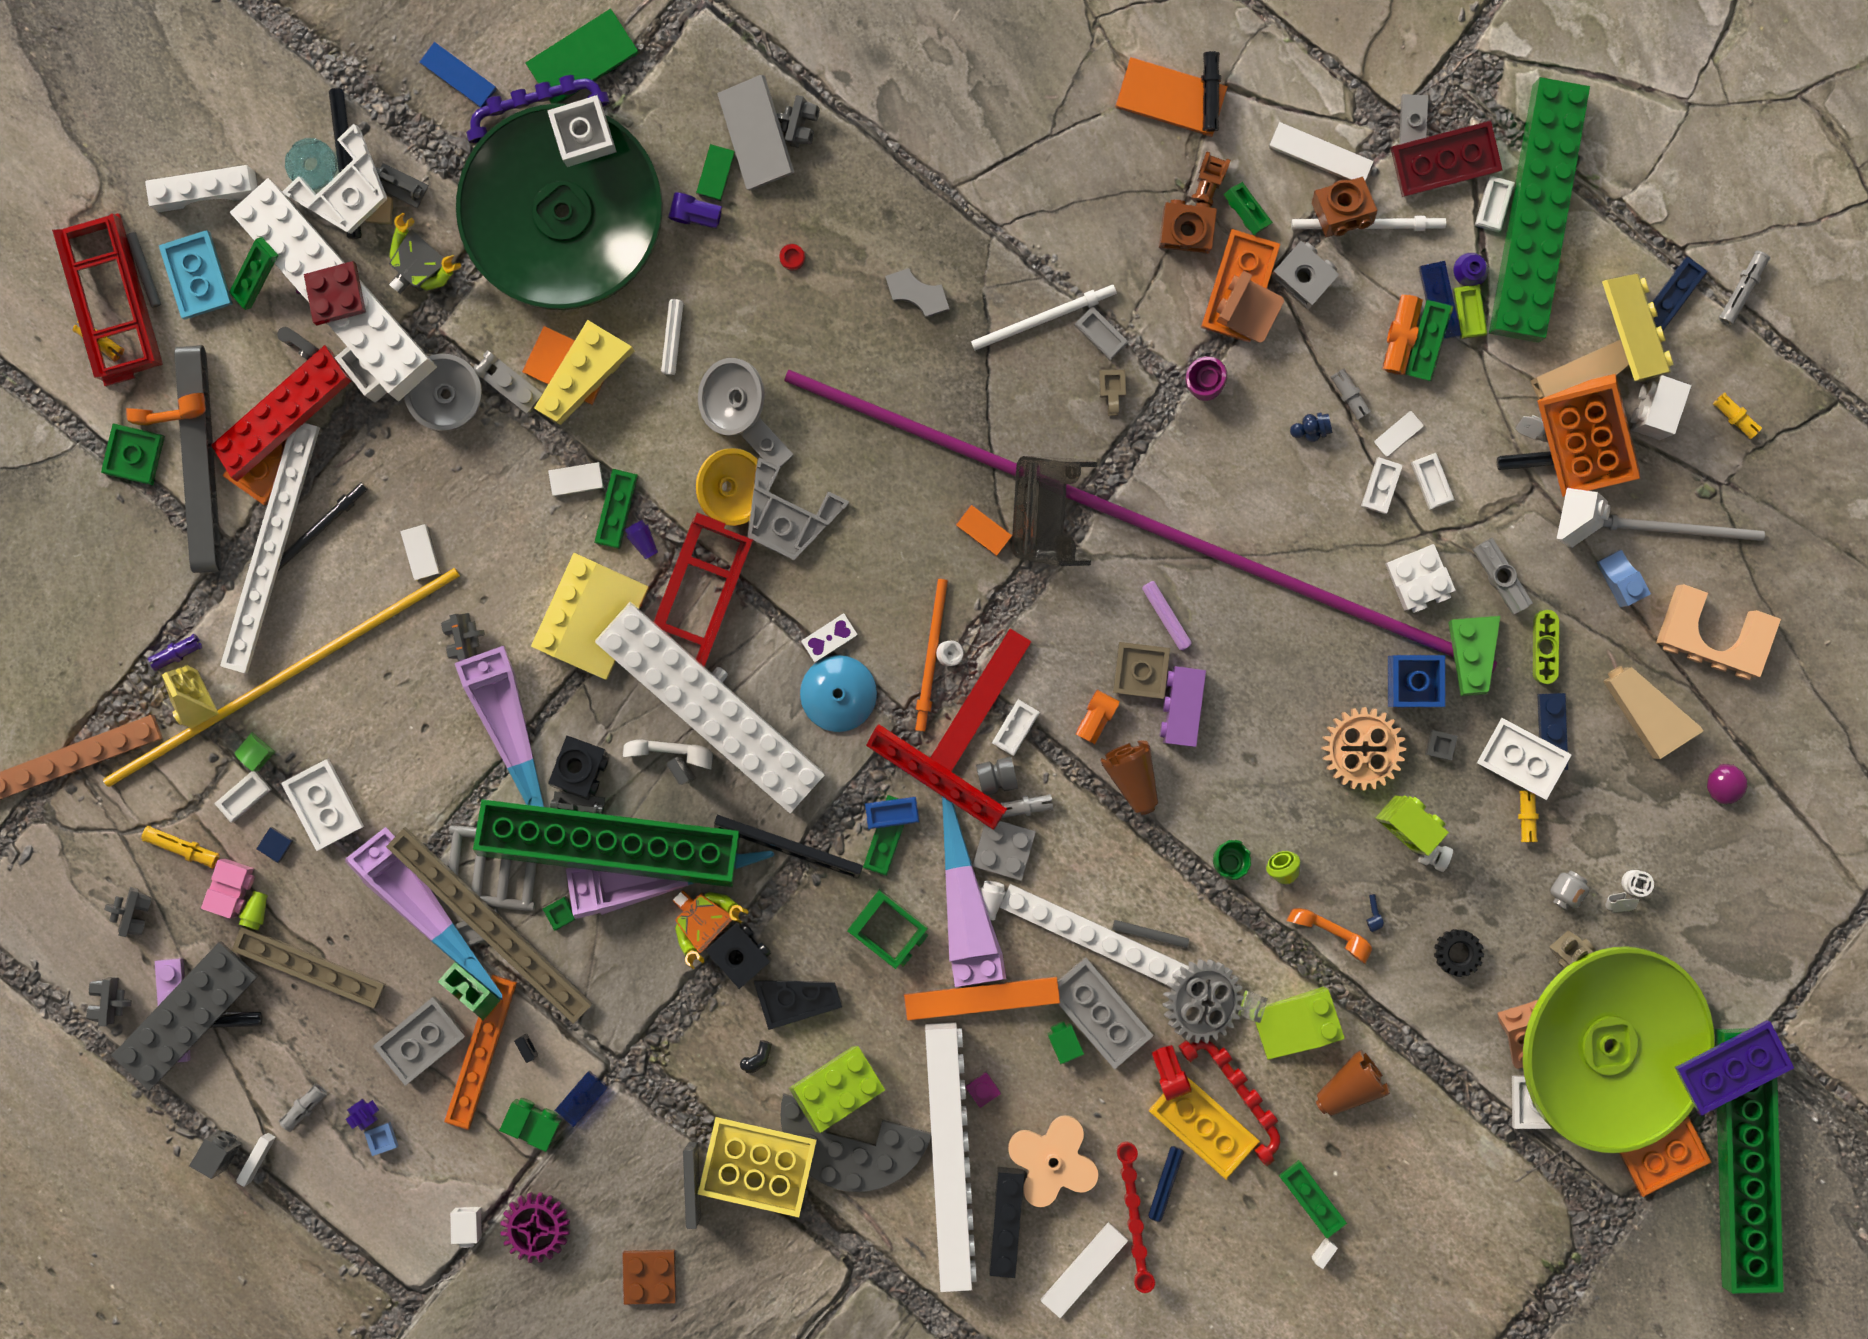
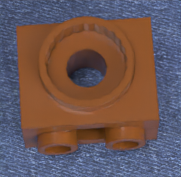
(1199, 217)
(1340, 219)

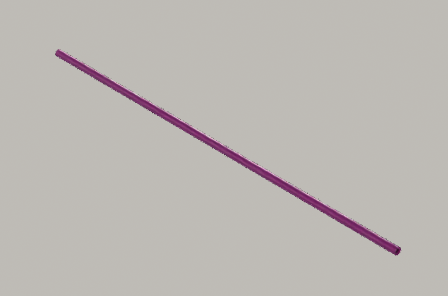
(1127, 516)

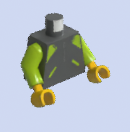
(417, 260)

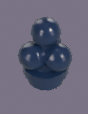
(1312, 427)

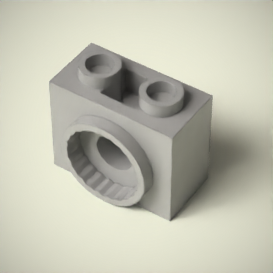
(1305, 259)

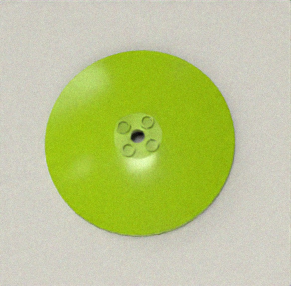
(1632, 1091)

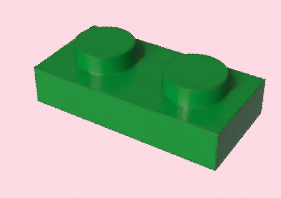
(1247, 208)

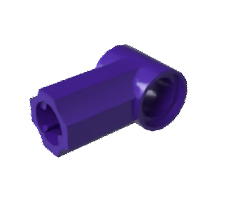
(688, 209)

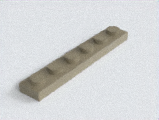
(308, 967)

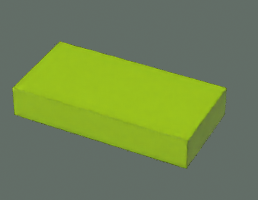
(1470, 311)

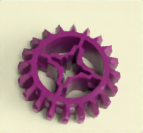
(525, 1227)

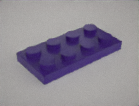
(1734, 1067)

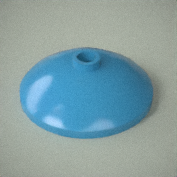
(857, 698)

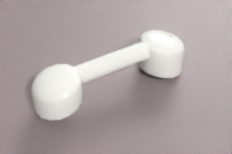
(695, 754)

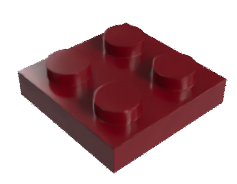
(334, 293)

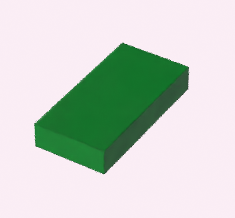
(715, 172)

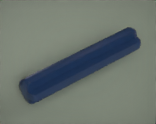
(1166, 1183)

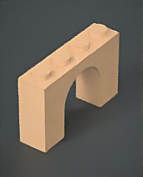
(1682, 635)

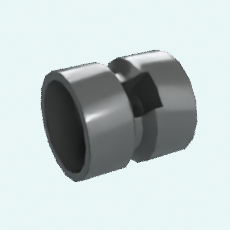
(997, 776)

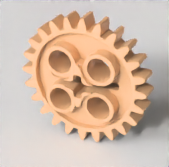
(1363, 726)

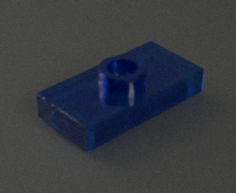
(581, 1098)

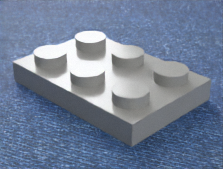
(419, 1040)

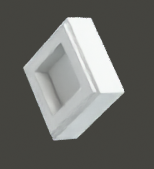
(1324, 1253)

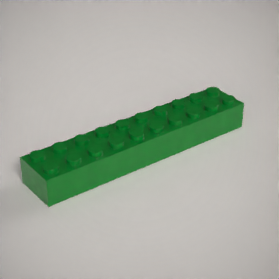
(1539, 210)
(606, 843)
(1750, 1188)

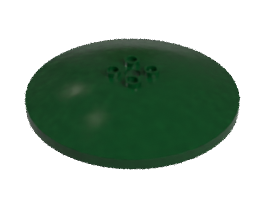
(511, 222)

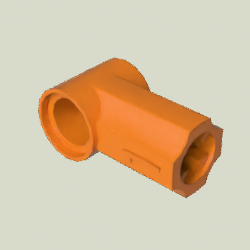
(1100, 710)

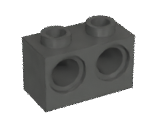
(215, 1154)

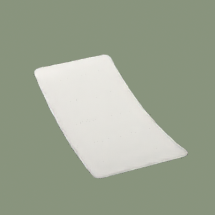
(1398, 433)

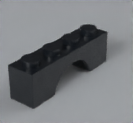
(1006, 1222)

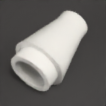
(992, 894)

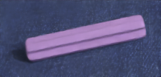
(1166, 615)

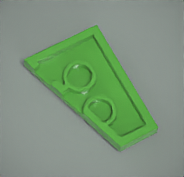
(1474, 652)

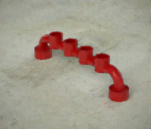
(1251, 1099)
(1127, 1154)

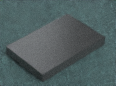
(691, 1185)

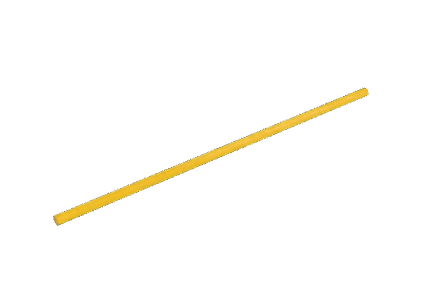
(283, 676)

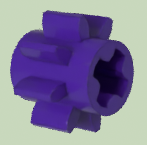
(362, 1114)

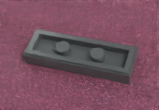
(681, 770)

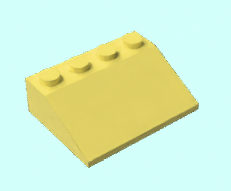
(1637, 327)
(581, 610)
(757, 1167)

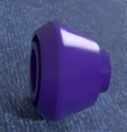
(1470, 269)

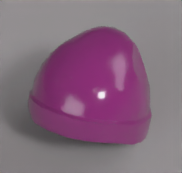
(1206, 378)

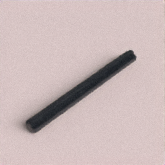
(340, 126)

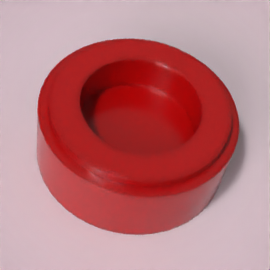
(792, 257)

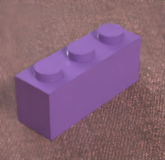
(1183, 706)

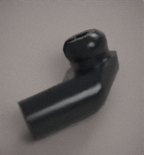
(758, 1061)

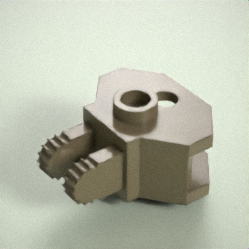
(1570, 949)

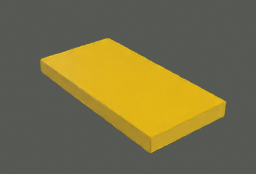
(1206, 1129)

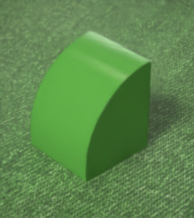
(254, 752)

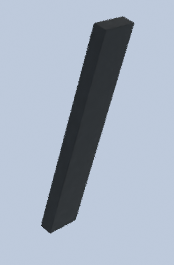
(790, 847)

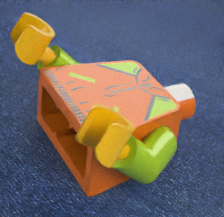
(703, 921)

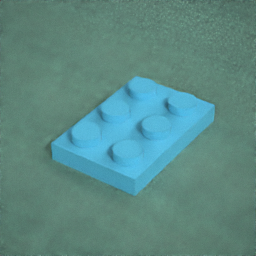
(195, 274)

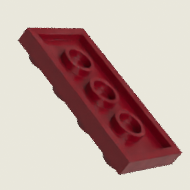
(1446, 158)

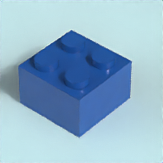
(1416, 681)

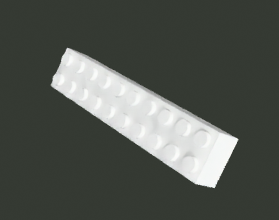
(371, 336)
(709, 707)
(948, 1151)

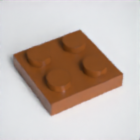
(649, 1277)

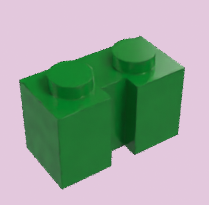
(469, 991)
(531, 1124)

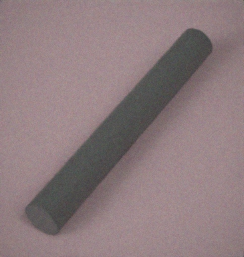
(143, 269)
(1150, 934)

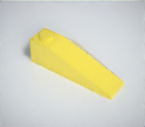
(189, 696)

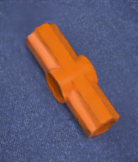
(1402, 334)

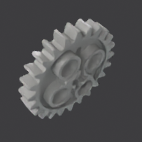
(1182, 998)

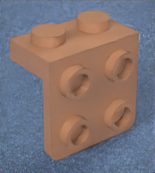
(1249, 308)
(1515, 1024)

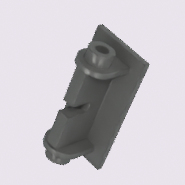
(401, 185)
(571, 802)

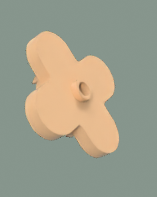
(1062, 1143)

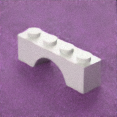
(181, 190)

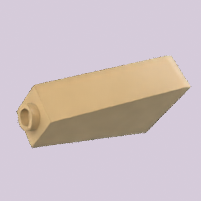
(1594, 365)
(1650, 713)

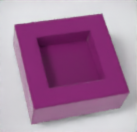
(983, 1089)

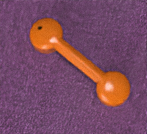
(189, 407)
(1356, 944)

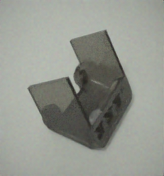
(1041, 510)

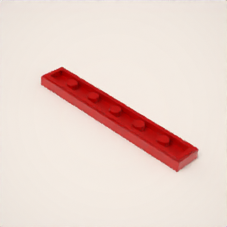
(980, 699)
(936, 777)

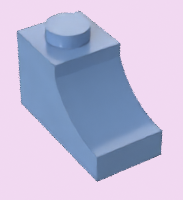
(1623, 579)

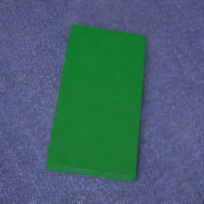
(584, 53)

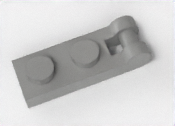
(508, 383)

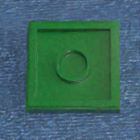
(132, 454)

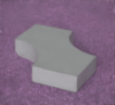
(927, 298)

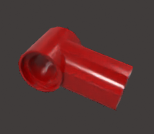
(1173, 1079)

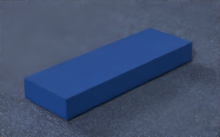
(458, 75)

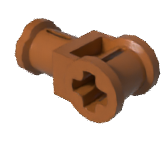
(1211, 175)

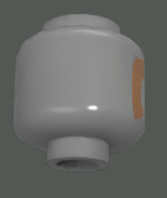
(1569, 890)

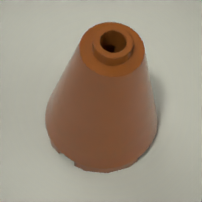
(1133, 775)
(1352, 1086)

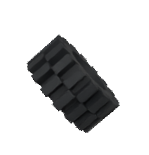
(1474, 952)

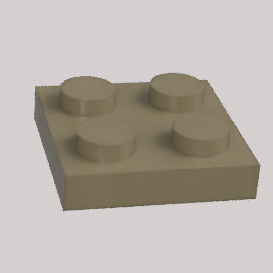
(1141, 670)

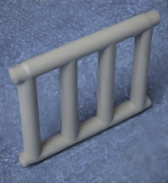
(501, 900)

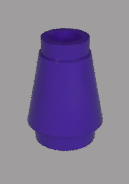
(642, 539)

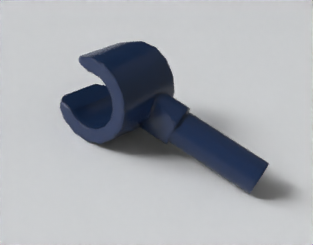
(1375, 922)

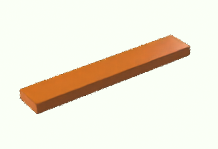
(982, 998)
(479, 1058)

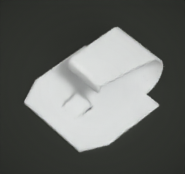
(1535, 425)
(1621, 905)

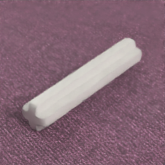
(672, 337)

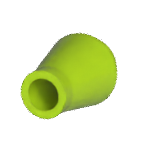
(254, 911)

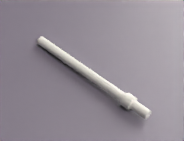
(1418, 223)
(1089, 299)

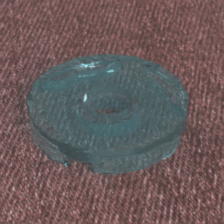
(311, 148)

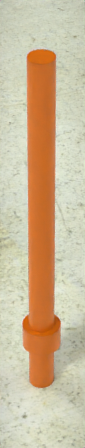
(924, 704)

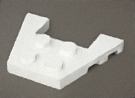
(351, 194)

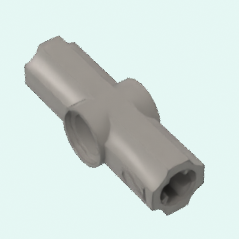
(1510, 591)

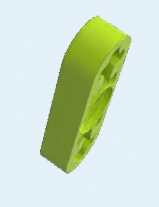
(1554, 654)

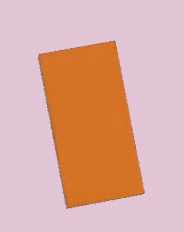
(984, 530)

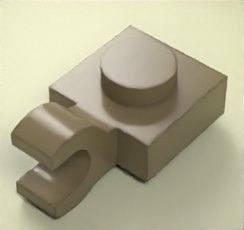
(1112, 385)

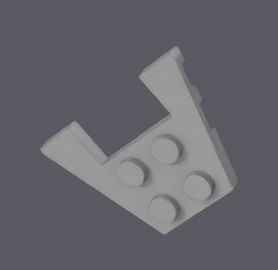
(781, 523)

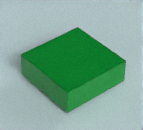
(559, 913)

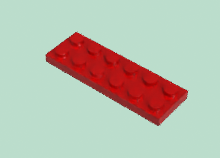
(280, 413)

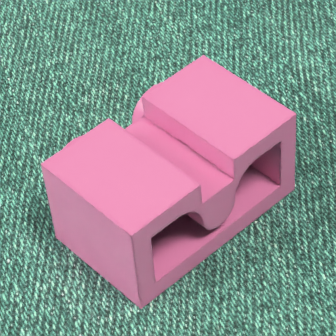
(228, 888)

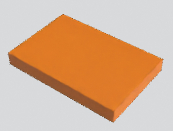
(547, 357)
(261, 478)
(1666, 1159)

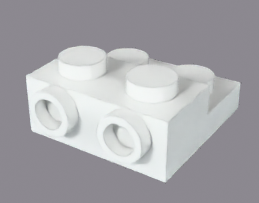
(1420, 578)

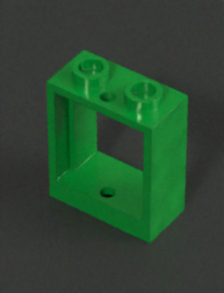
(904, 955)

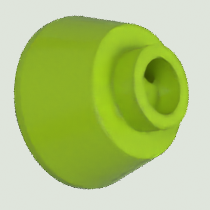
(1284, 867)

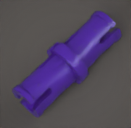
(175, 652)

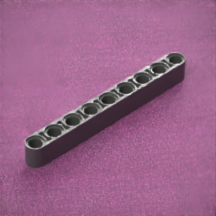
(198, 464)

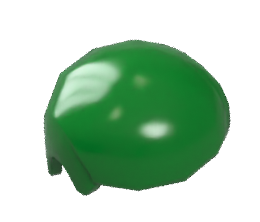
(1232, 860)

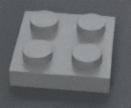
(1004, 849)

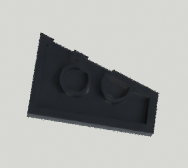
(795, 1000)

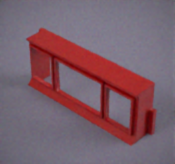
(141, 318)
(698, 522)

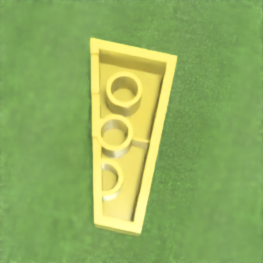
(582, 371)

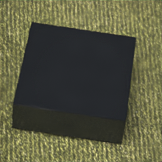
(526, 1048)

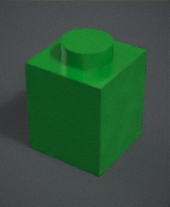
(1064, 1042)

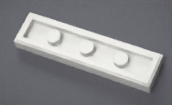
(1319, 153)
(1084, 1270)

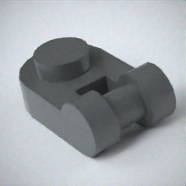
(292, 338)

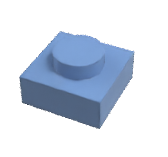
(381, 1139)

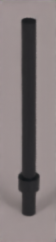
(344, 503)

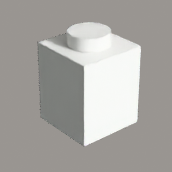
(466, 1226)

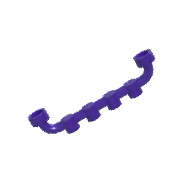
(520, 99)

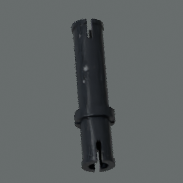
(1211, 91)

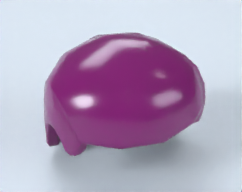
(1727, 784)

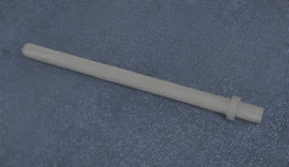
(1614, 522)

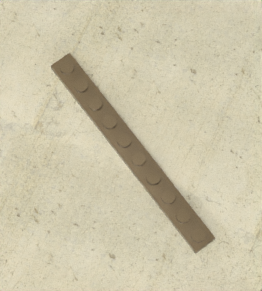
(489, 925)

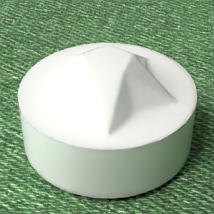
(949, 653)

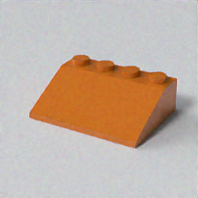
(1589, 435)

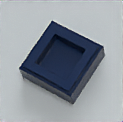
(274, 844)

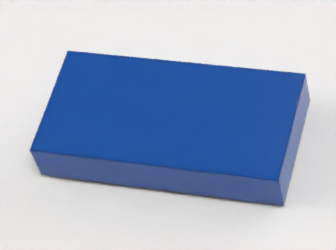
(892, 812)

